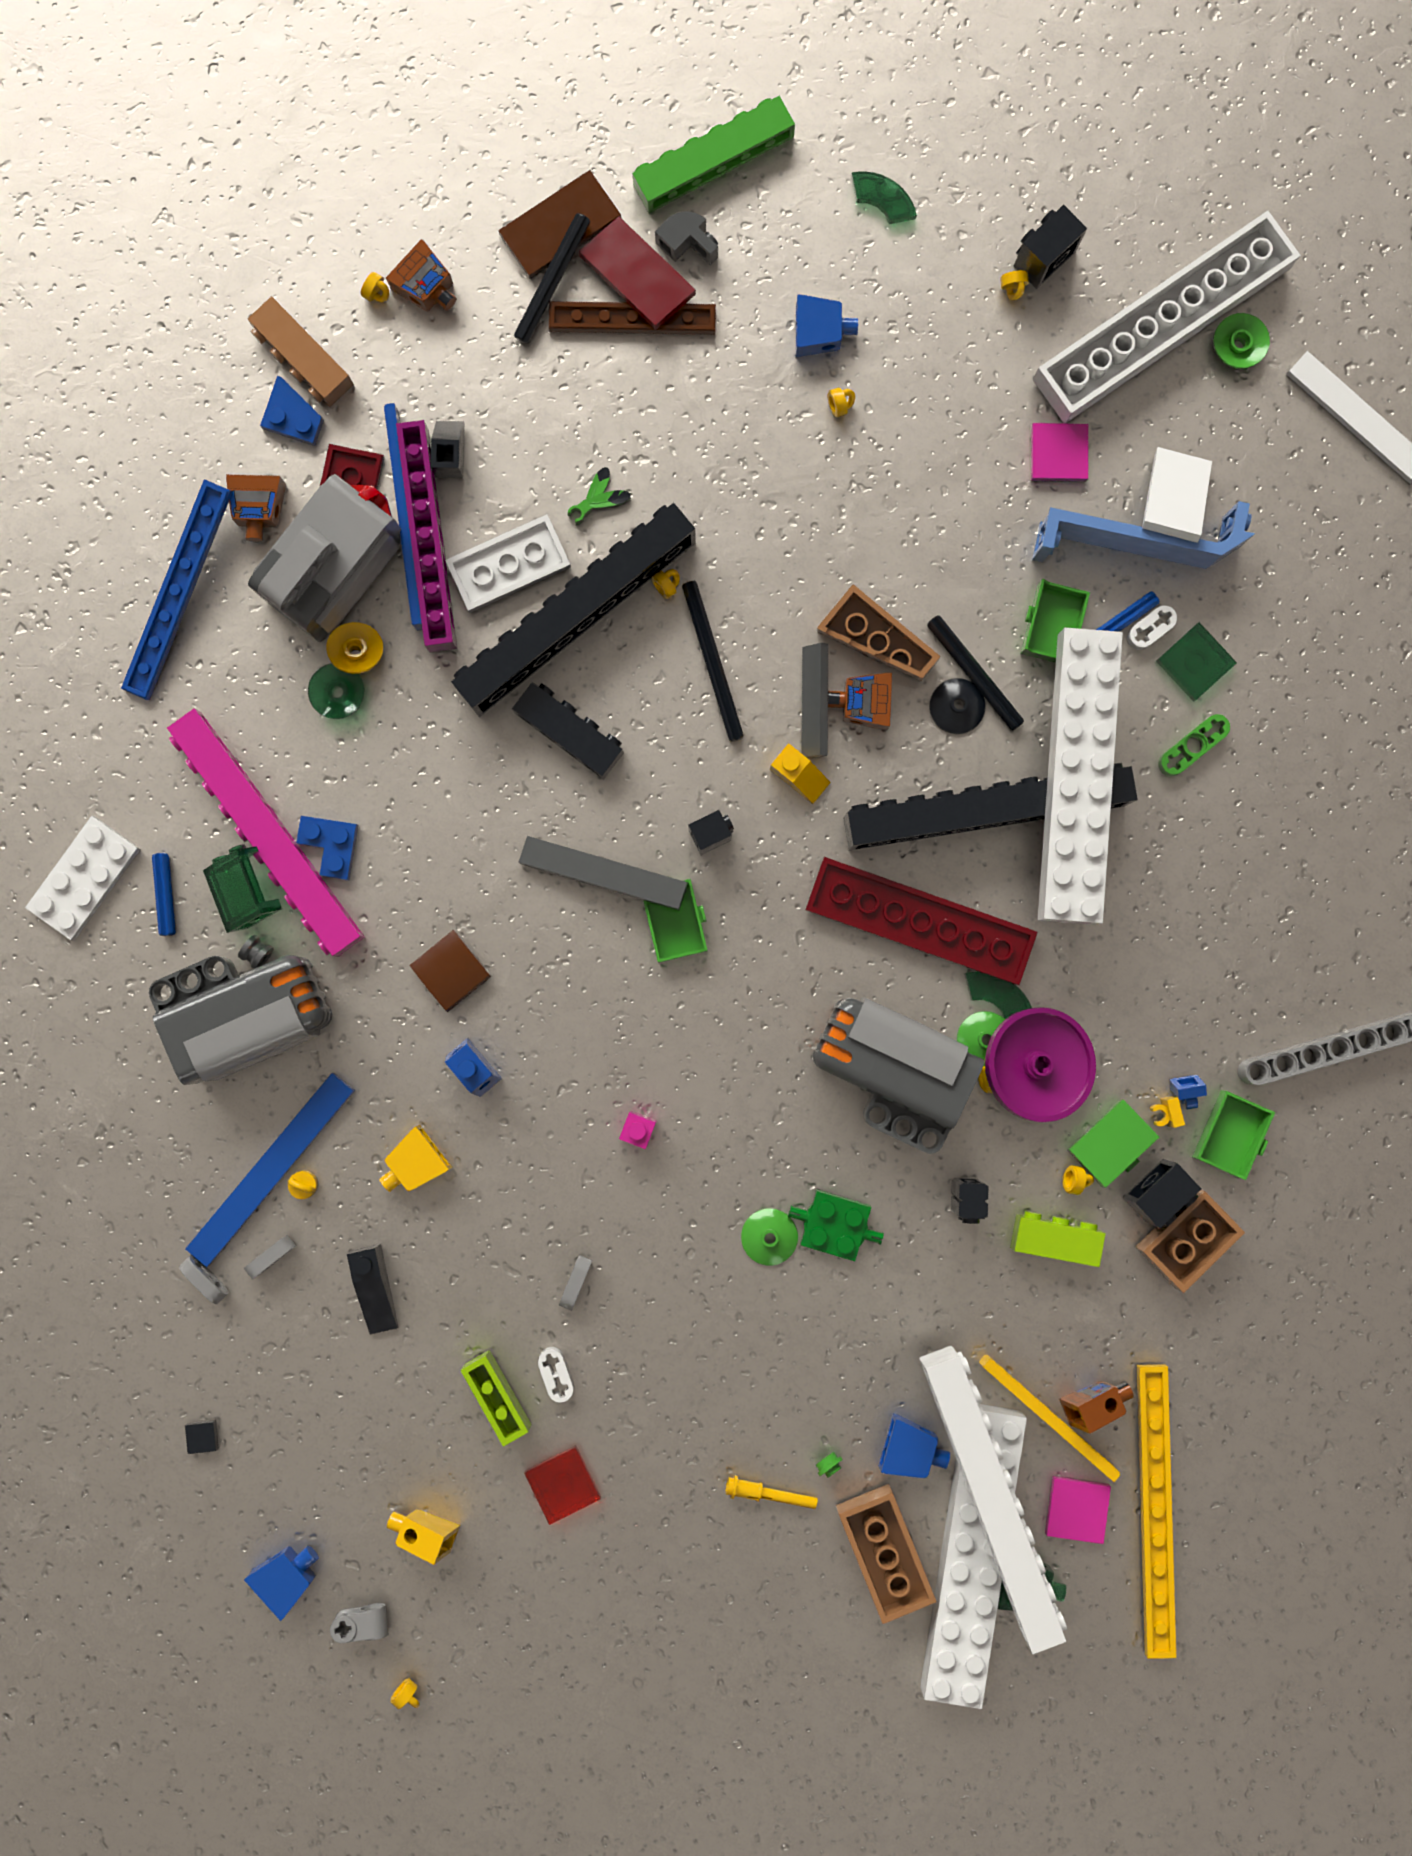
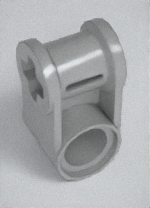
(364, 1622)

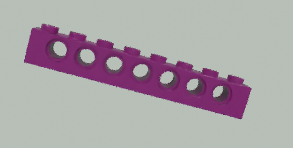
(426, 536)

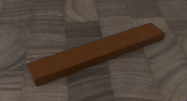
(622, 318)

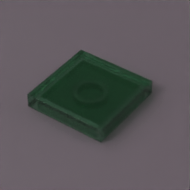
(1196, 661)

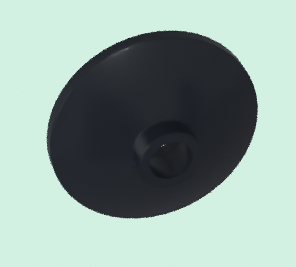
(953, 719)

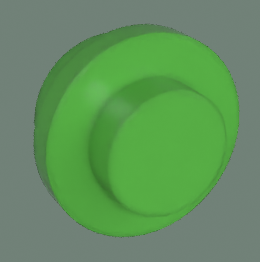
(829, 1465)

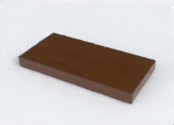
(539, 231)

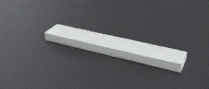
(1354, 414)

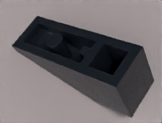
(373, 1288)

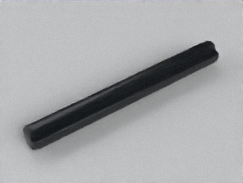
(552, 278)
(975, 672)

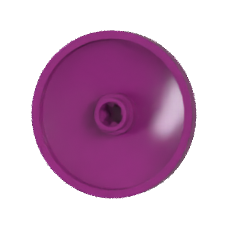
(1040, 1064)

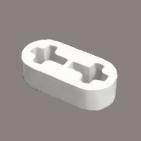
(1155, 633)
(550, 1378)

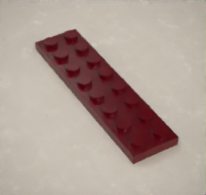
(921, 921)

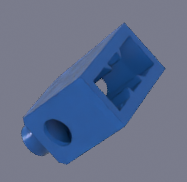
(820, 325)
(472, 1068)
(911, 1450)
(283, 1579)

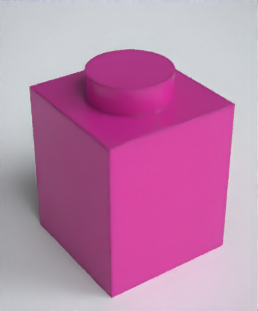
(637, 1129)

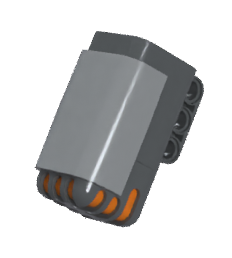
(235, 1017)
(903, 1065)

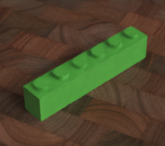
(713, 153)

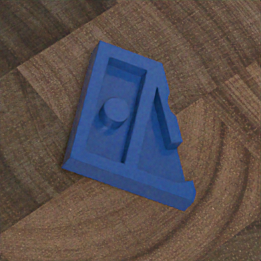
(291, 415)

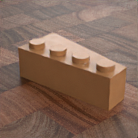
(875, 633)

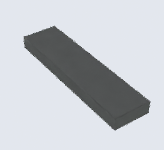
(815, 700)

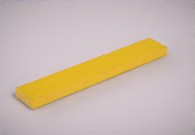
(1050, 1417)

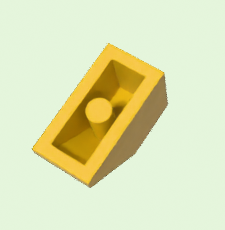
(799, 773)

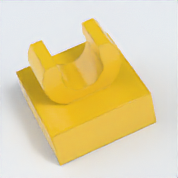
(1171, 1112)

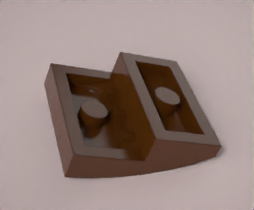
(450, 971)

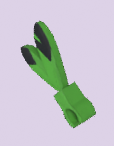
(597, 498)

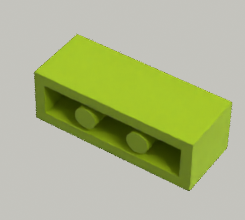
(1057, 1239)
(496, 1398)

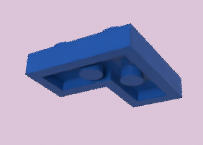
(336, 839)

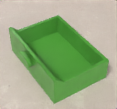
(1051, 611)
(675, 931)
(1234, 1135)
(1113, 1144)

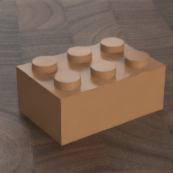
(1191, 1242)

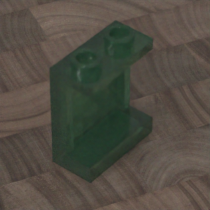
(238, 890)

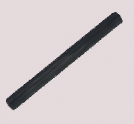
(712, 661)

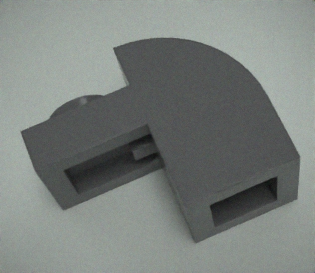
(686, 231)

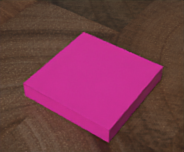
(1059, 452)
(1077, 1510)

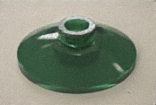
(322, 689)

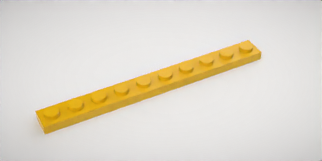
(1156, 1511)

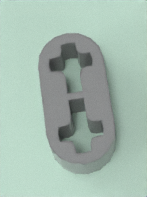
(269, 1257)
(203, 1279)
(575, 1282)

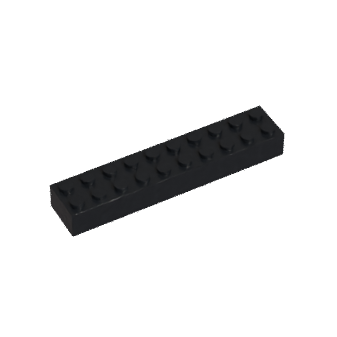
(575, 609)
(963, 812)

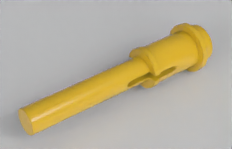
(756, 1491)

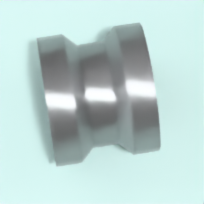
(255, 952)

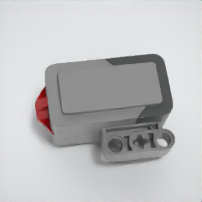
(328, 556)

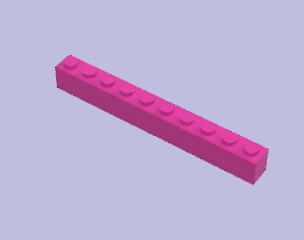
(264, 829)

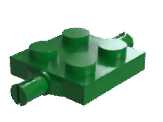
(835, 1225)

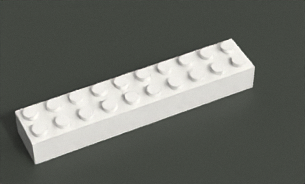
(1166, 317)
(1080, 776)
(994, 1502)
(968, 1584)

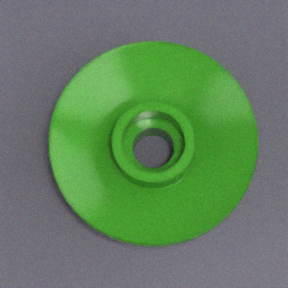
(1247, 330)
(974, 1028)
(765, 1222)

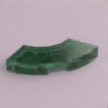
(883, 194)
(1001, 994)

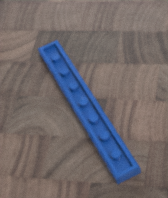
(392, 417)
(176, 589)
(270, 1169)

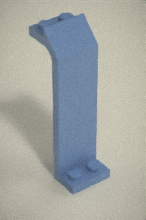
(1141, 541)

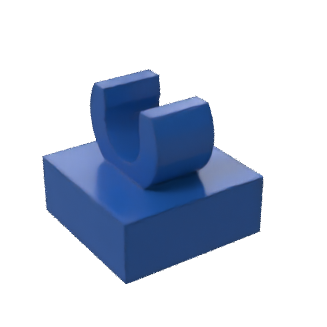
(1188, 1089)

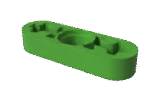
(1205, 746)

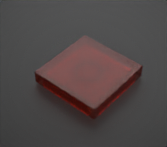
(562, 1485)

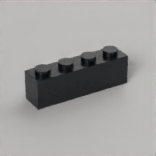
(567, 730)

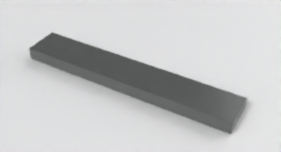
(603, 873)

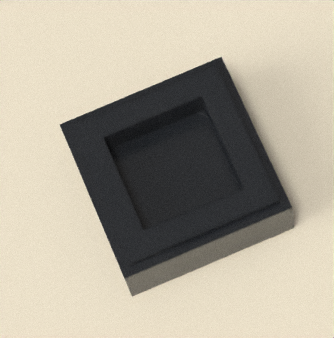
(201, 1437)

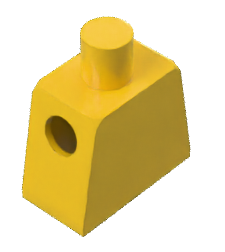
(414, 1161)
(424, 1534)

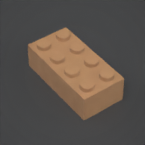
(885, 1553)

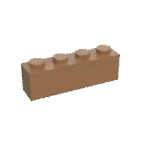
(300, 351)

